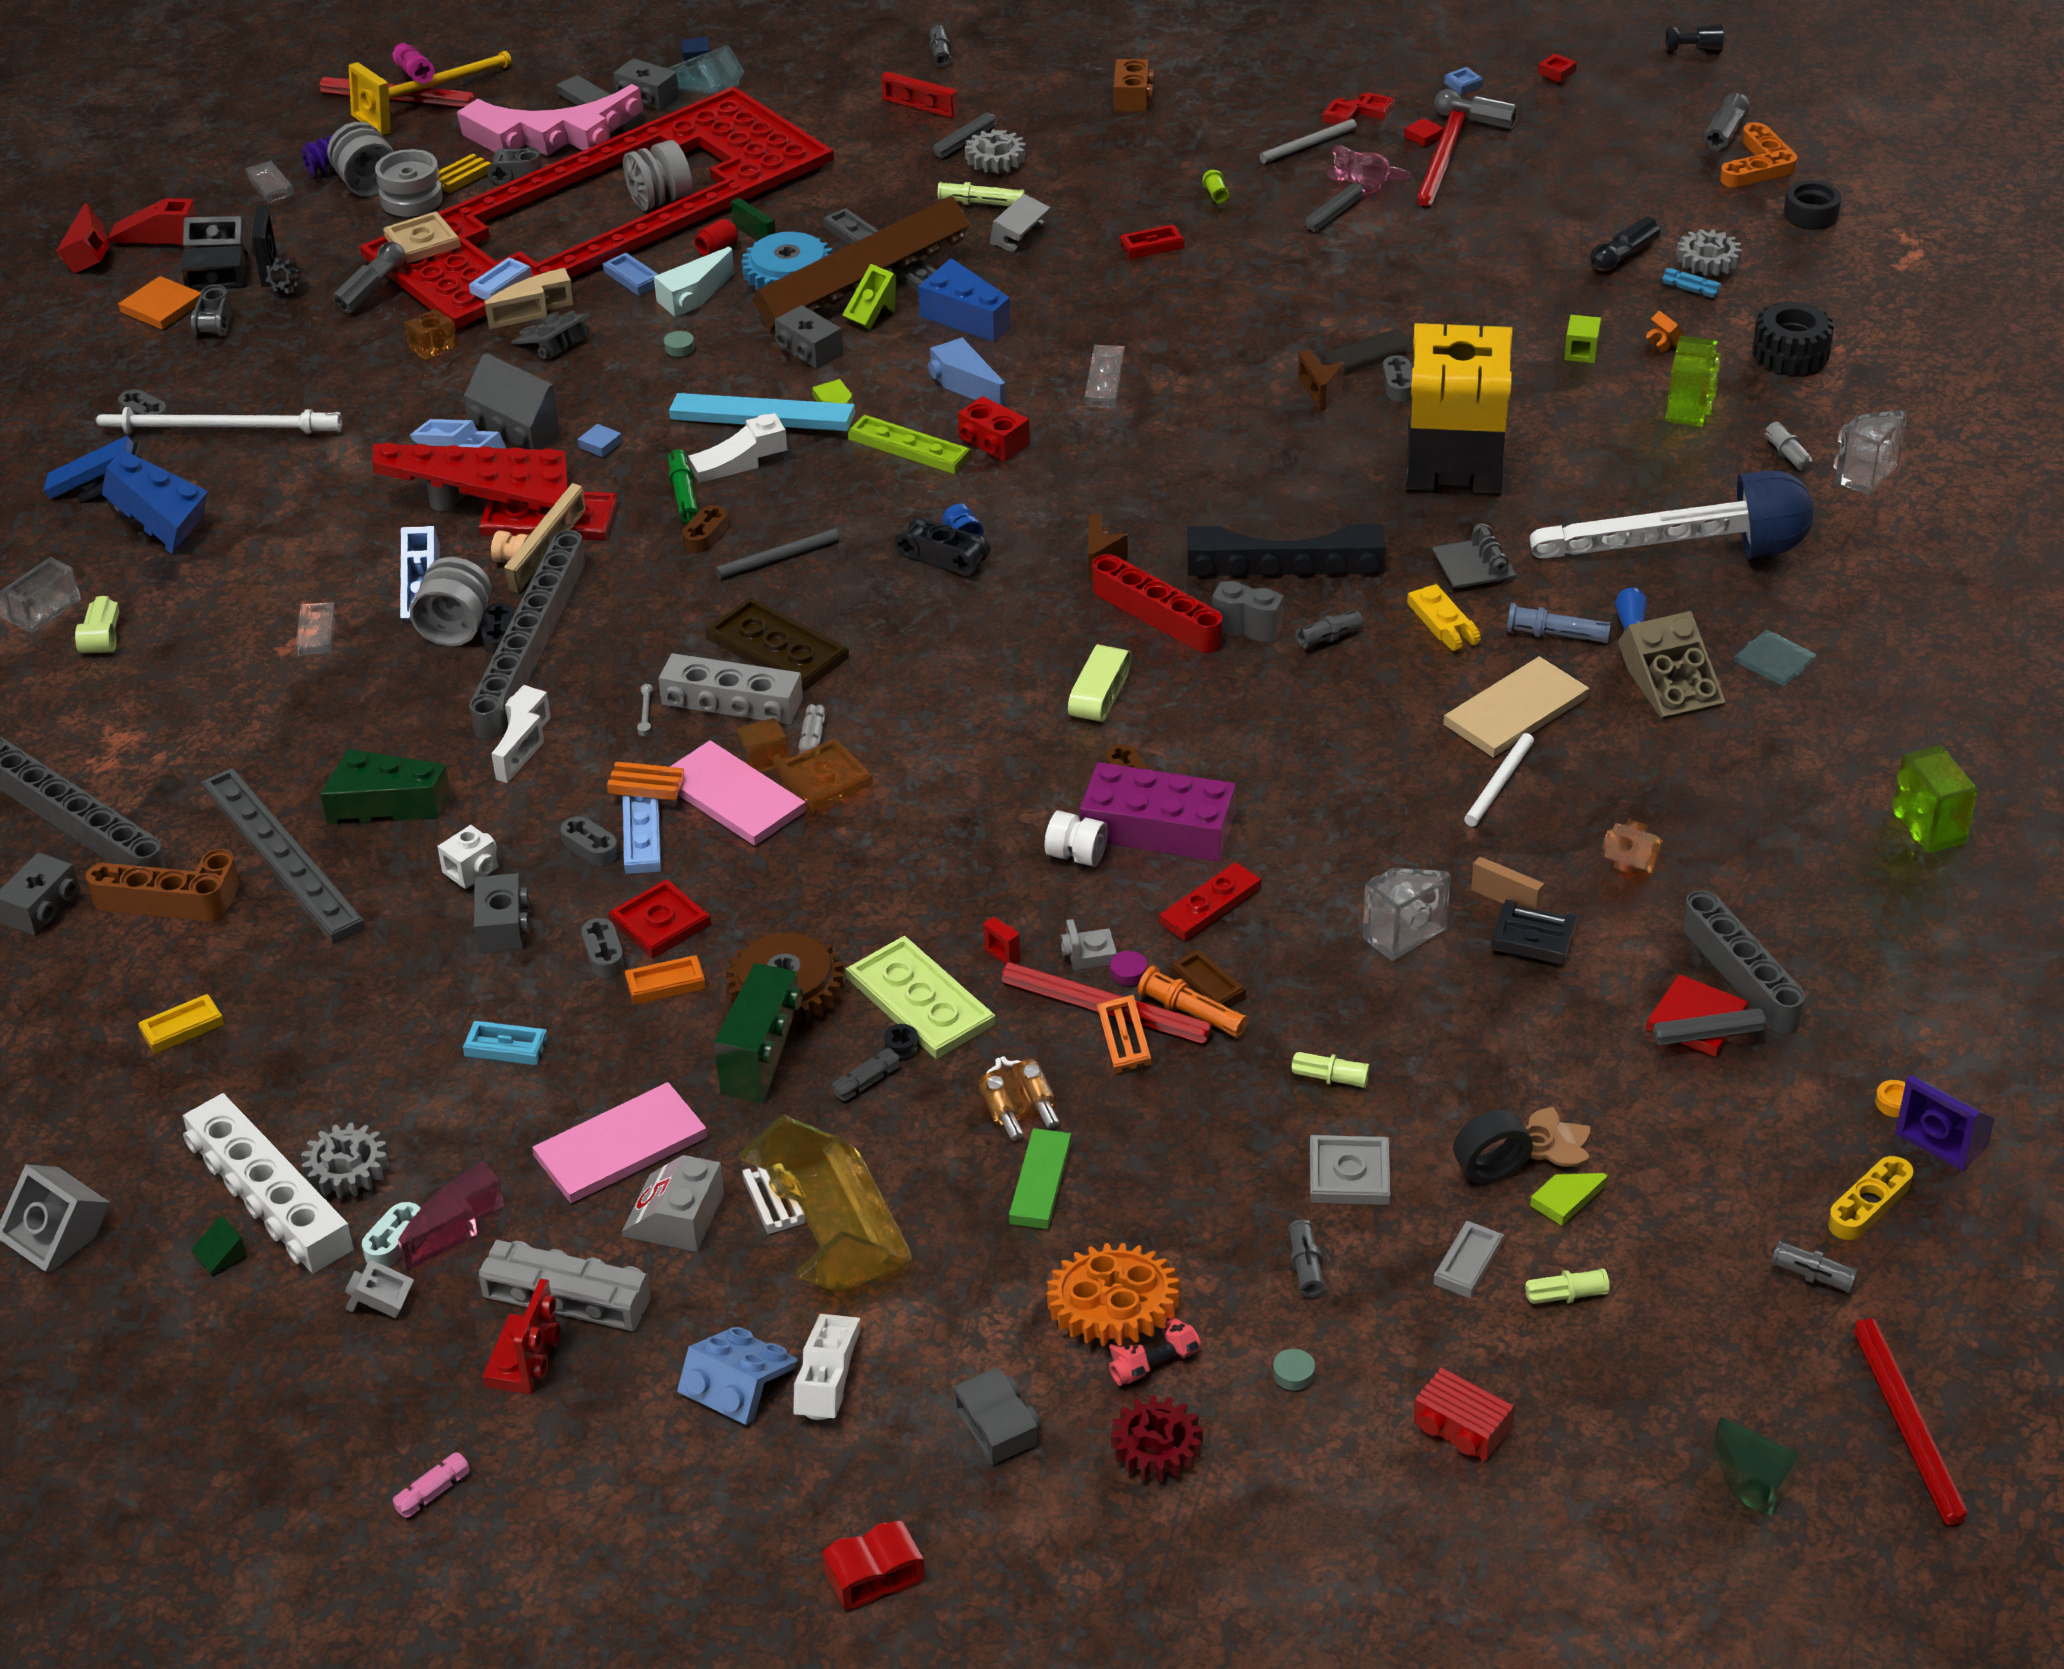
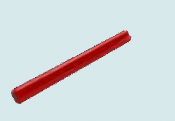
(425, 96)
(1440, 158)
(1089, 997)
(1911, 1422)

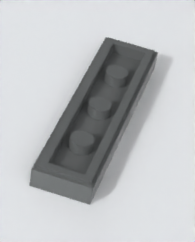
(582, 91)

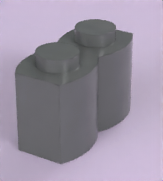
(1249, 611)
(996, 1415)

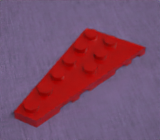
(480, 471)

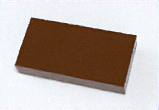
(1208, 978)

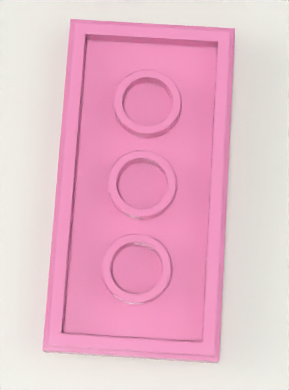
(736, 793)
(619, 1142)

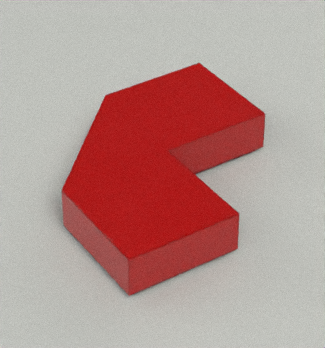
(1367, 105)

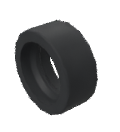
(1803, 214)
(1483, 1132)

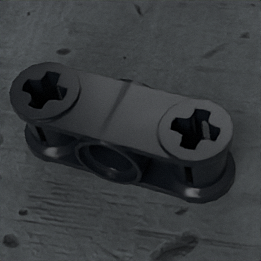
(942, 546)

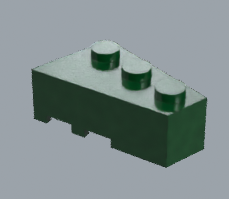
(384, 786)
(756, 1032)

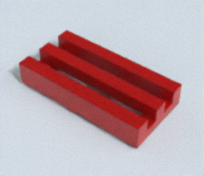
(1152, 241)

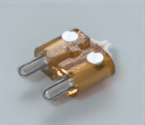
(1017, 1092)

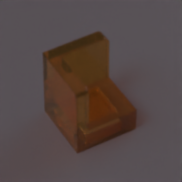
(764, 744)

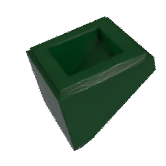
(219, 1247)

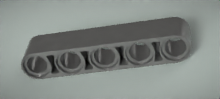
(1743, 961)

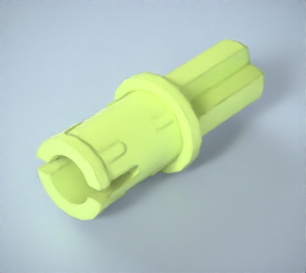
(1331, 1069)
(1567, 1286)

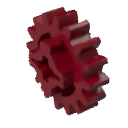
(1156, 1438)

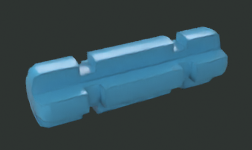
(1691, 282)

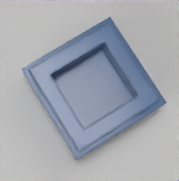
(1463, 81)
(600, 440)

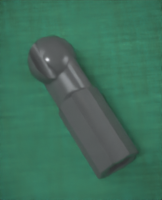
(1479, 109)
(1726, 121)
(368, 278)

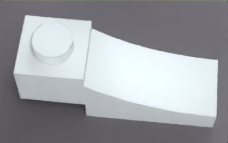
(741, 452)
(526, 716)
(825, 1366)

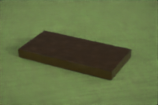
(776, 642)

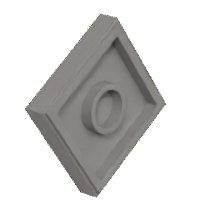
(1349, 1170)

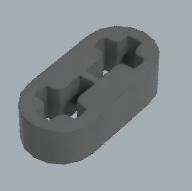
(1397, 378)
(142, 403)
(594, 837)
(608, 946)

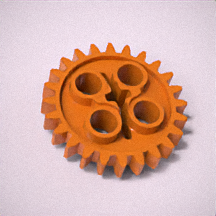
(1113, 1294)

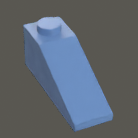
(965, 372)

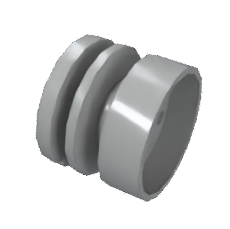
(354, 154)
(657, 175)
(450, 601)

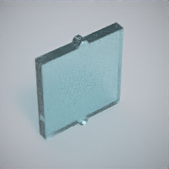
(1775, 657)

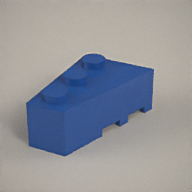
(964, 302)
(155, 498)

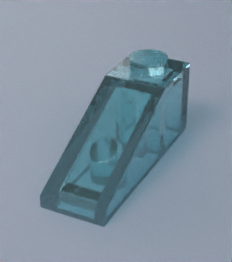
(709, 71)

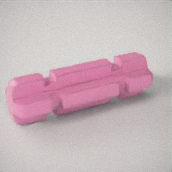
(431, 1485)

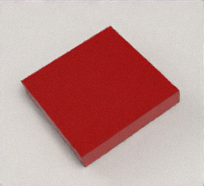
(659, 918)
(1694, 999)

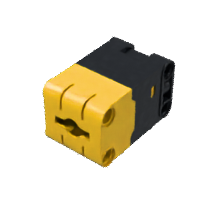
(1458, 407)

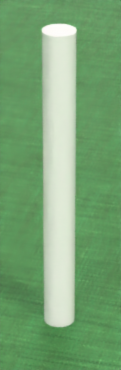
(1499, 780)

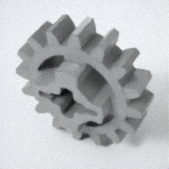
(995, 151)
(1709, 252)
(345, 1160)

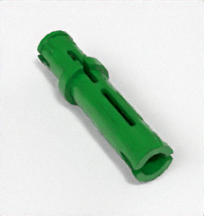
(682, 480)

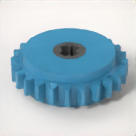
(780, 256)

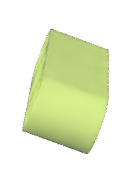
(1099, 683)

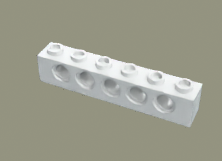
(267, 1183)

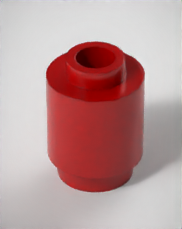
(716, 237)

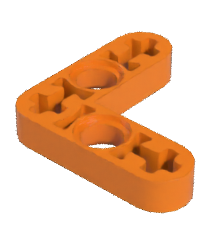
(1771, 158)

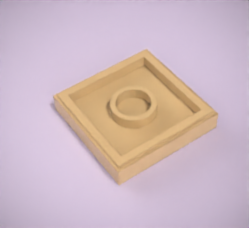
(423, 236)

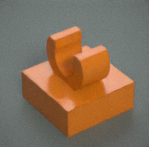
(1666, 330)

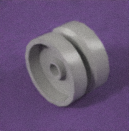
(409, 182)

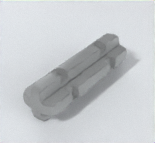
(812, 727)

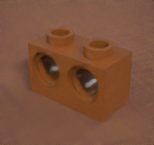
(1132, 85)

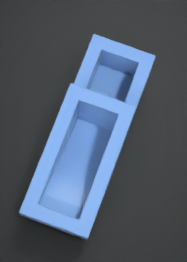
(455, 432)

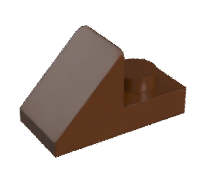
(1320, 380)
(1103, 543)

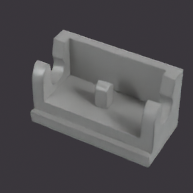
(1017, 221)

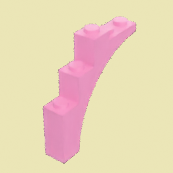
(549, 129)

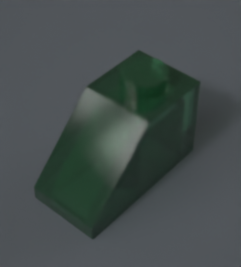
(1754, 1466)

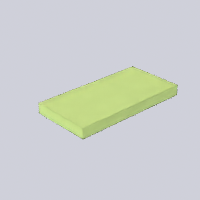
(920, 994)

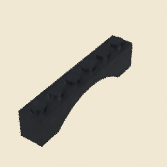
(1227, 553)

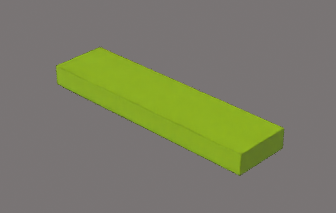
(909, 444)

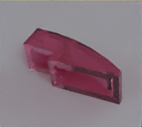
(450, 1215)

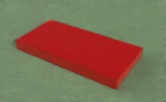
(519, 519)

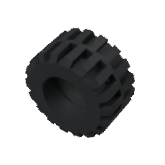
(1793, 338)

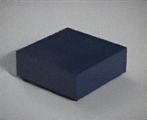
(694, 47)

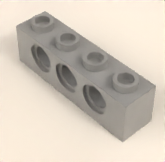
(730, 688)

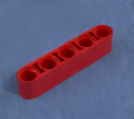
(1157, 603)

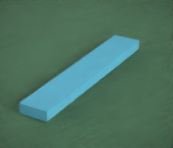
(739, 409)

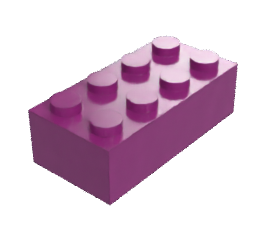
(1161, 810)

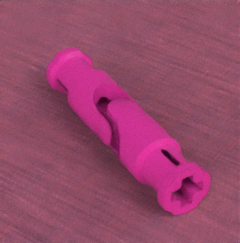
(413, 63)

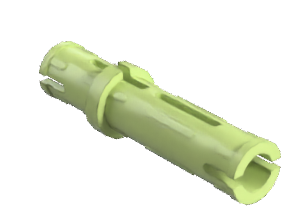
(978, 194)

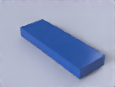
(84, 468)

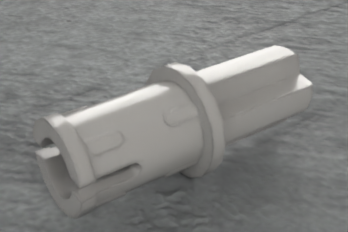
(1788, 445)

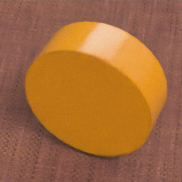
(1889, 1097)

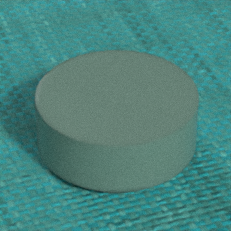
(679, 343)
(1293, 1369)

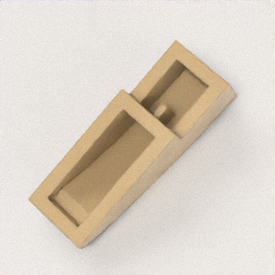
(529, 299)

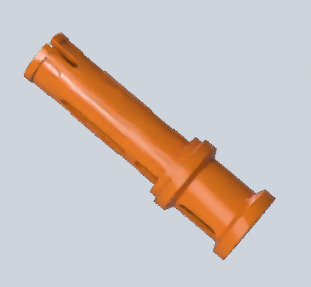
(1178, 996)

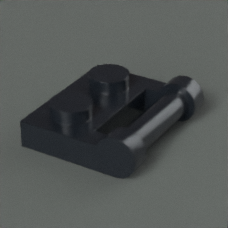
(1534, 932)

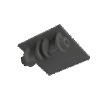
(555, 333)
(1474, 560)

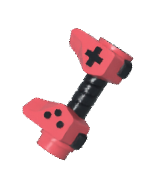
(1133, 1362)

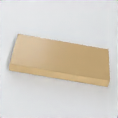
(1516, 706)

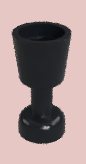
(1705, 38)

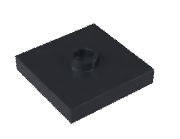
(263, 243)

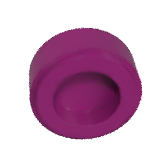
(1127, 968)

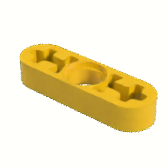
(1867, 1212)

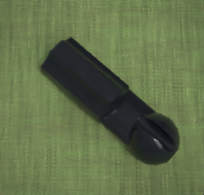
(1626, 243)

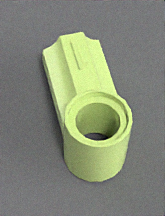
(98, 630)

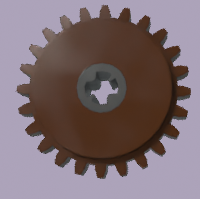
(816, 965)

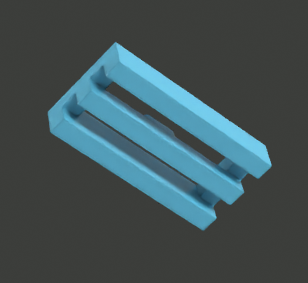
(503, 1046)

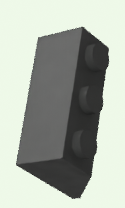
(512, 403)

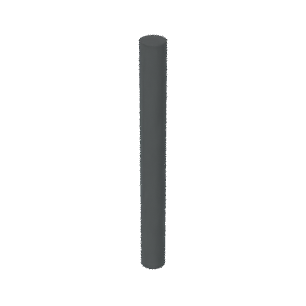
(777, 553)

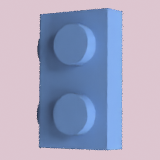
(731, 1371)

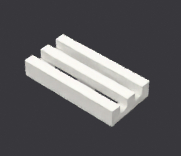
(750, 1180)

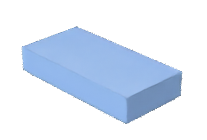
(499, 278)

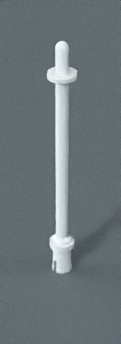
(306, 421)

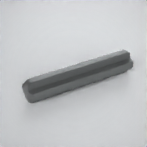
(959, 137)
(1334, 207)
(1709, 1026)

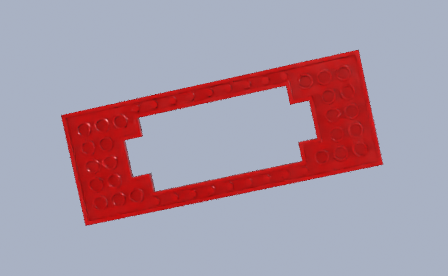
(750, 138)

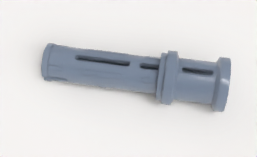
(1543, 623)

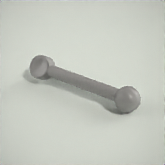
(644, 727)

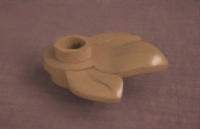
(1557, 1140)

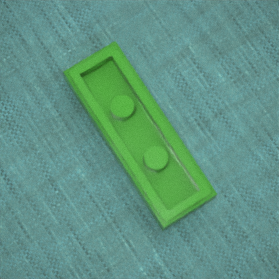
(1040, 1178)

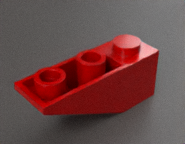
(155, 224)
(84, 242)

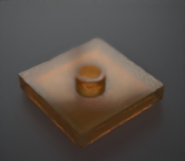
(824, 774)

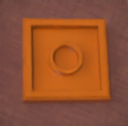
(160, 302)

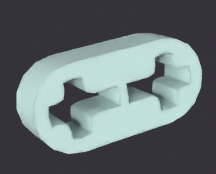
(387, 1232)

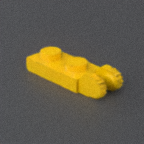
(1443, 617)

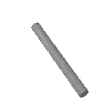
(1307, 141)

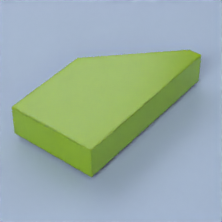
(832, 392)
(1567, 1194)

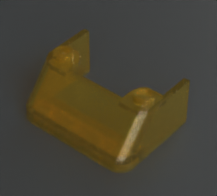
(837, 1199)

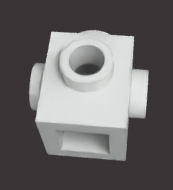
(468, 856)

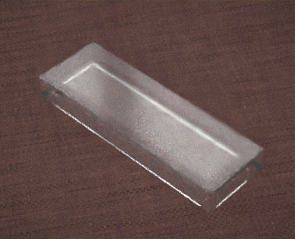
(1104, 376)

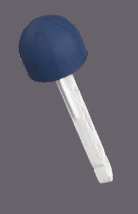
(1770, 512)

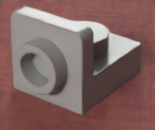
(1087, 948)
(378, 1288)

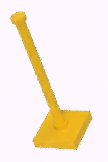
(371, 93)

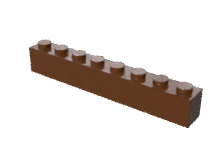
(843, 270)

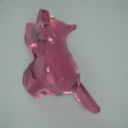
(1366, 169)

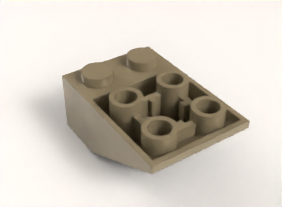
(1671, 664)

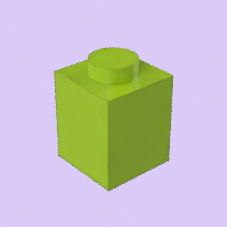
(1582, 338)

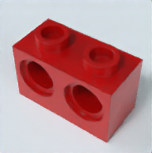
(993, 428)

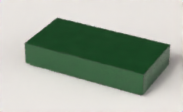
(751, 220)

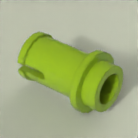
(1214, 182)

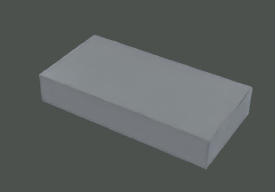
(1468, 1259)

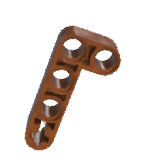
(167, 892)

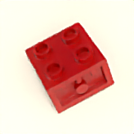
(524, 1345)

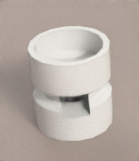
(1076, 838)

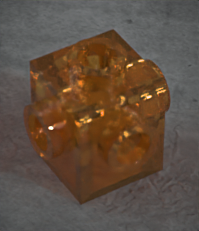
(1644, 848)

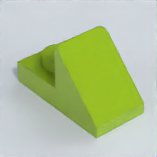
(874, 292)

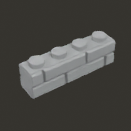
(581, 1286)

